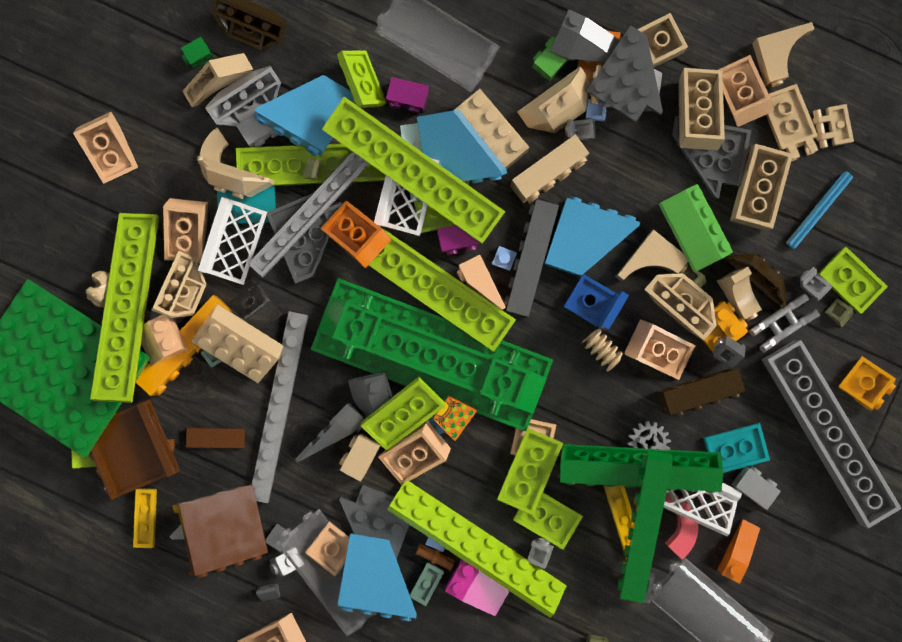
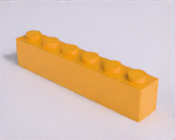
(156, 377)

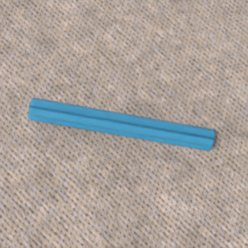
(819, 210)

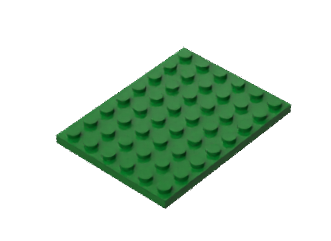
(50, 368)

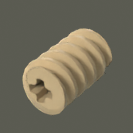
(603, 349)

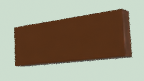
(215, 437)

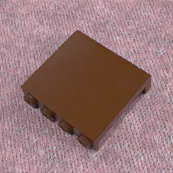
(133, 451)
(221, 530)

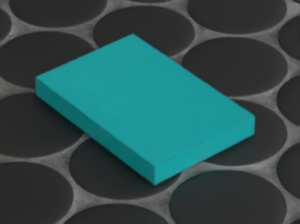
(264, 201)
(739, 447)

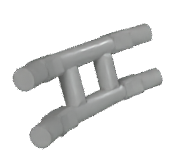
(795, 324)

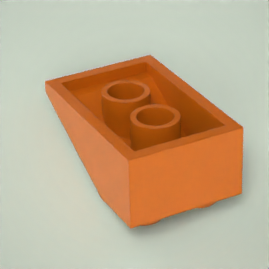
(356, 234)

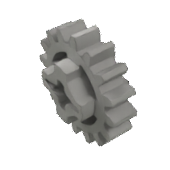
(650, 435)

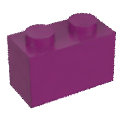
(407, 95)
(454, 239)

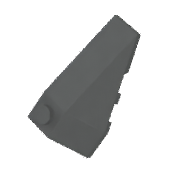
(583, 40)
(370, 392)
(340, 426)

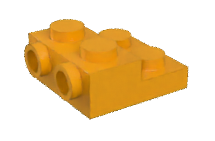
(727, 325)
(868, 384)

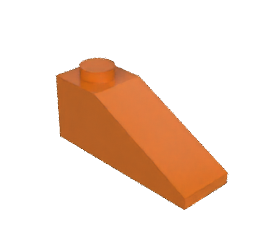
(739, 551)

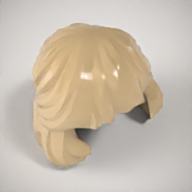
(98, 294)

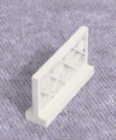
(387, 201)
(216, 235)
(729, 495)

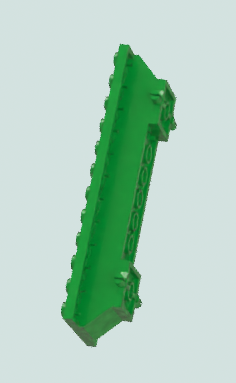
(412, 343)

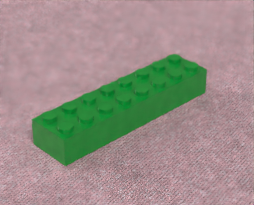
(623, 466)

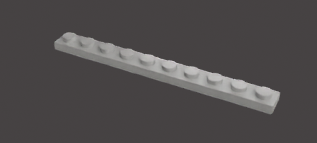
(308, 214)
(279, 406)

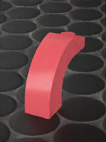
(686, 532)

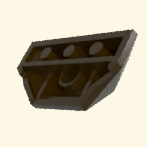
(249, 23)
(764, 279)

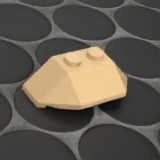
(558, 104)
(229, 178)
(181, 288)
(684, 302)

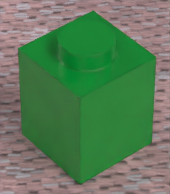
(196, 53)

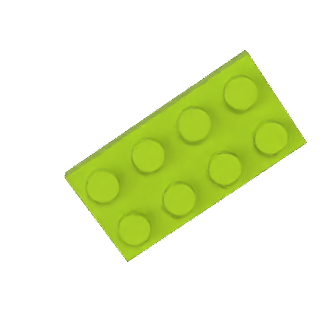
(402, 413)
(530, 471)

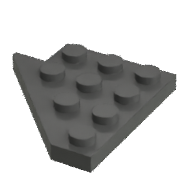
(628, 78)
(720, 165)
(308, 250)
(371, 518)

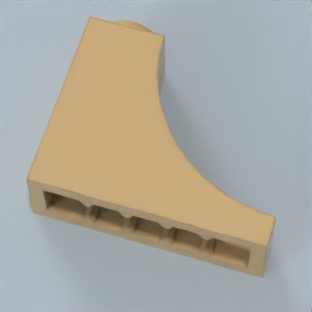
(773, 52)
(216, 75)
(655, 252)
(740, 294)

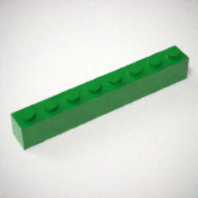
(646, 525)

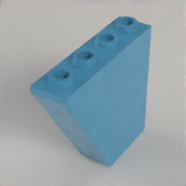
(304, 112)
(458, 147)
(585, 236)
(374, 580)

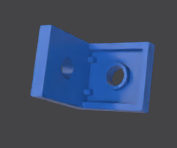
(606, 303)

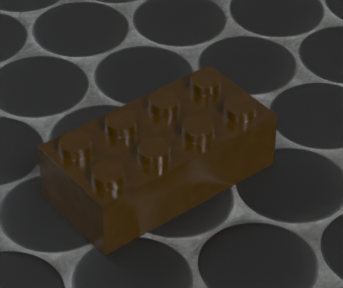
(701, 391)

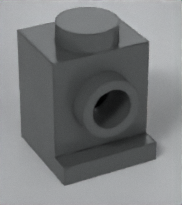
(728, 351)

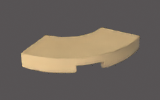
(213, 146)

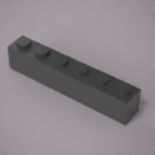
(531, 259)

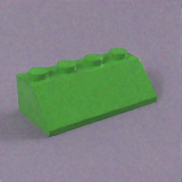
(695, 228)

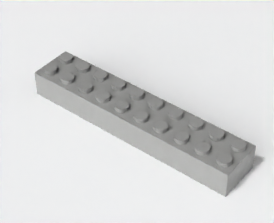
(831, 434)

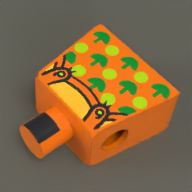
(454, 416)

